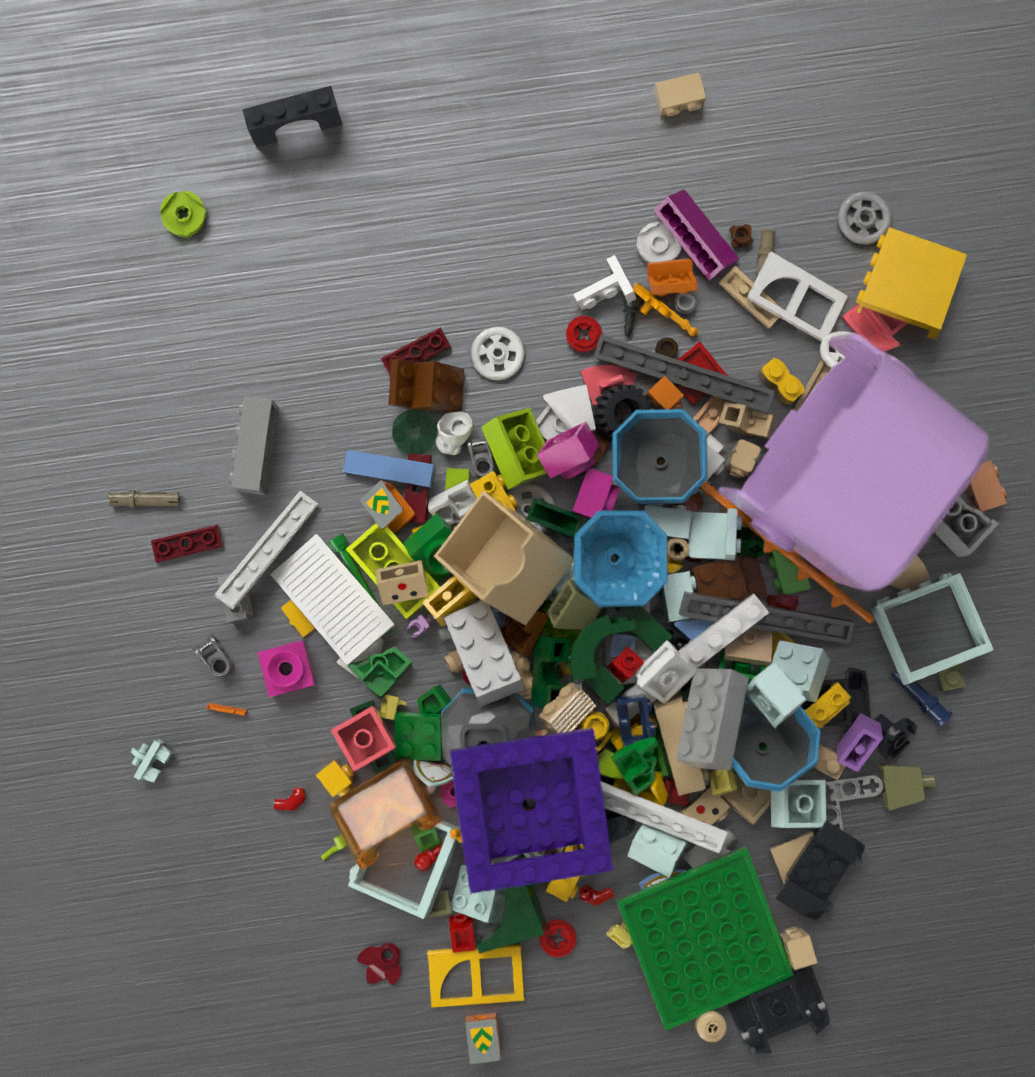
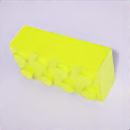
(382, 549)

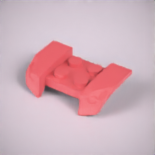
(874, 327)

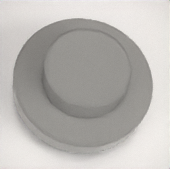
(685, 303)

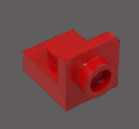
(625, 665)
(673, 796)
(461, 933)

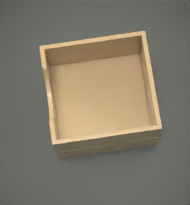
(504, 558)

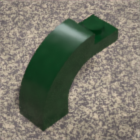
(583, 648)

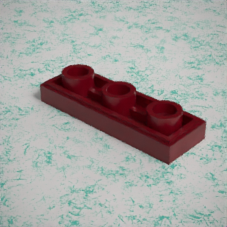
(428, 345)
(419, 500)
(200, 541)

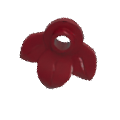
(379, 965)

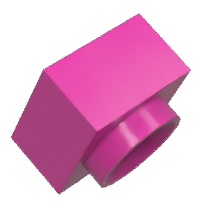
(569, 452)
(595, 494)
(272, 664)

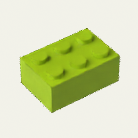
(515, 446)

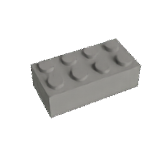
(254, 445)
(483, 653)
(712, 719)

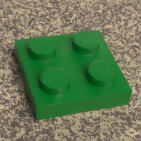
(418, 736)

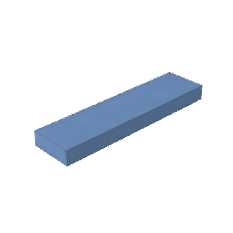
(389, 468)

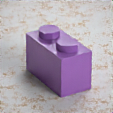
(859, 742)

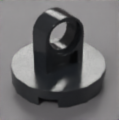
(894, 735)

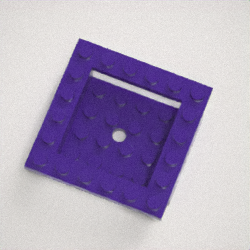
(569, 809)

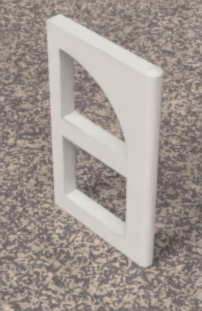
(777, 268)

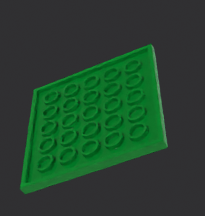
(705, 938)

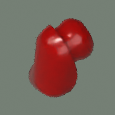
(293, 802)
(595, 897)

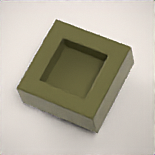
(951, 678)
(442, 904)

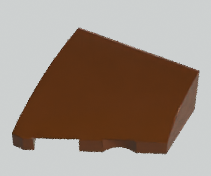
(523, 636)

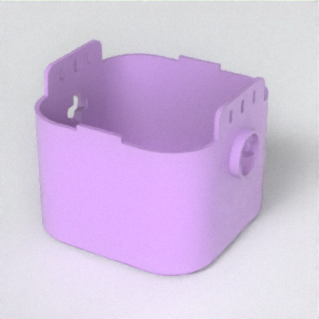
(862, 469)

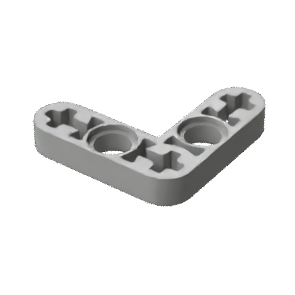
(838, 794)

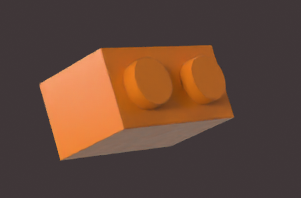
(665, 395)

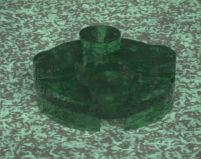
(414, 419)

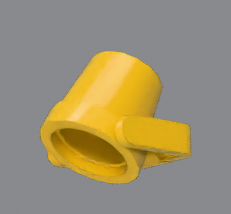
(600, 725)

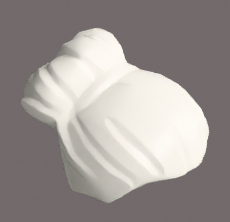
(453, 431)

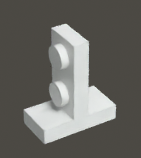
(606, 287)

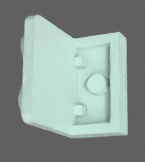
(714, 535)

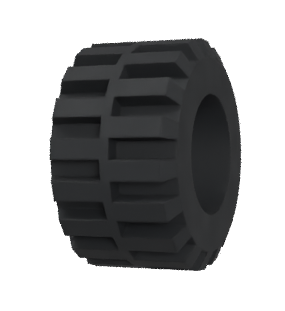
(606, 403)

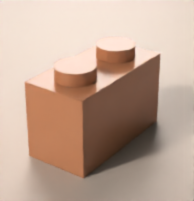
(984, 488)

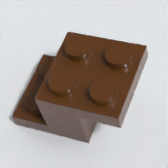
(426, 386)
(730, 578)

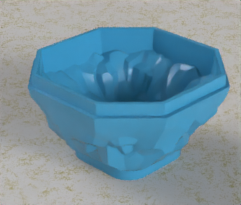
(639, 561)

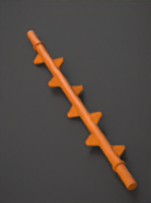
(805, 570)

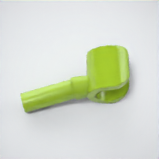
(340, 844)

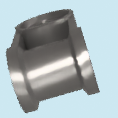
(480, 453)
(211, 653)

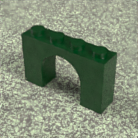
(647, 630)

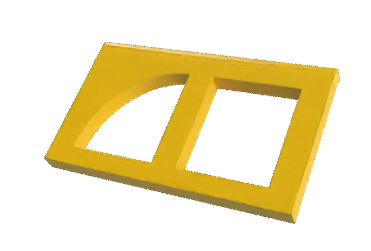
(444, 959)

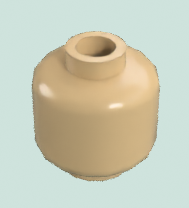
(716, 1031)

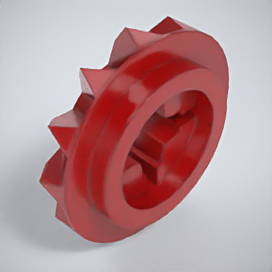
(583, 323)
(563, 947)

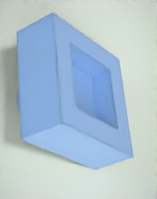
(619, 643)

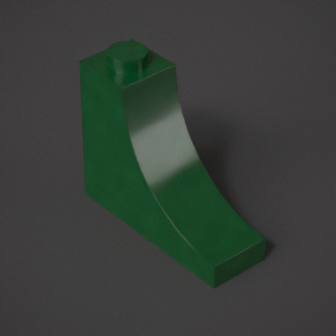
(521, 920)

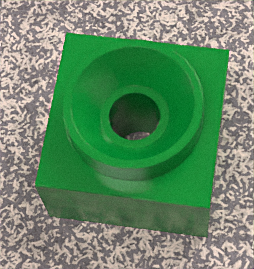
(427, 542)

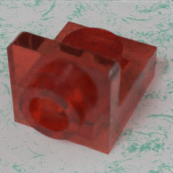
(783, 601)

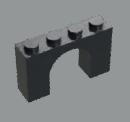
(313, 105)

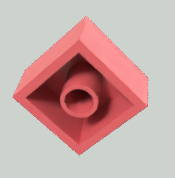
(363, 738)

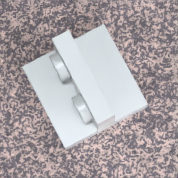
(665, 672)

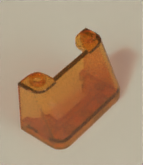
(383, 810)

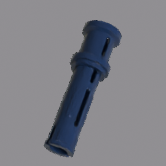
(928, 704)

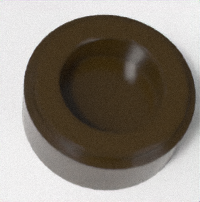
(667, 347)

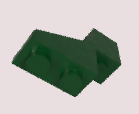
(555, 518)

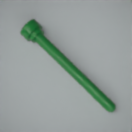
(339, 545)

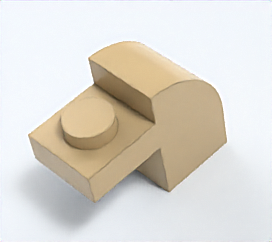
(745, 421)

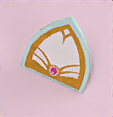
(433, 773)

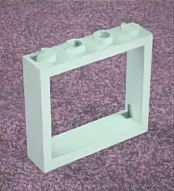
(967, 609)
(424, 908)

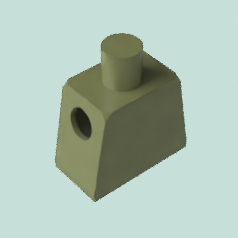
(574, 608)
(903, 785)

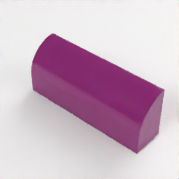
(696, 234)

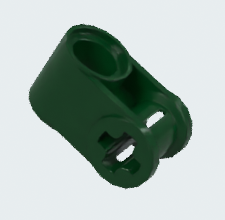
(748, 542)

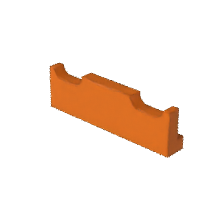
(227, 709)

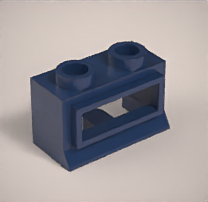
(645, 708)

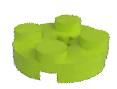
(186, 226)

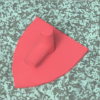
(605, 376)

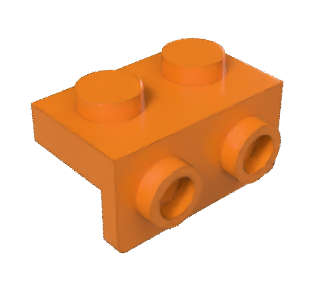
(671, 277)

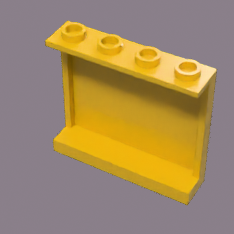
(912, 280)

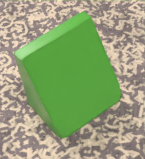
(426, 838)

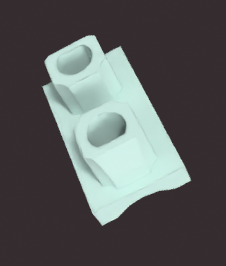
(156, 751)

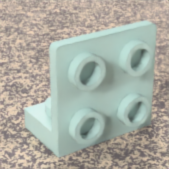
(485, 906)

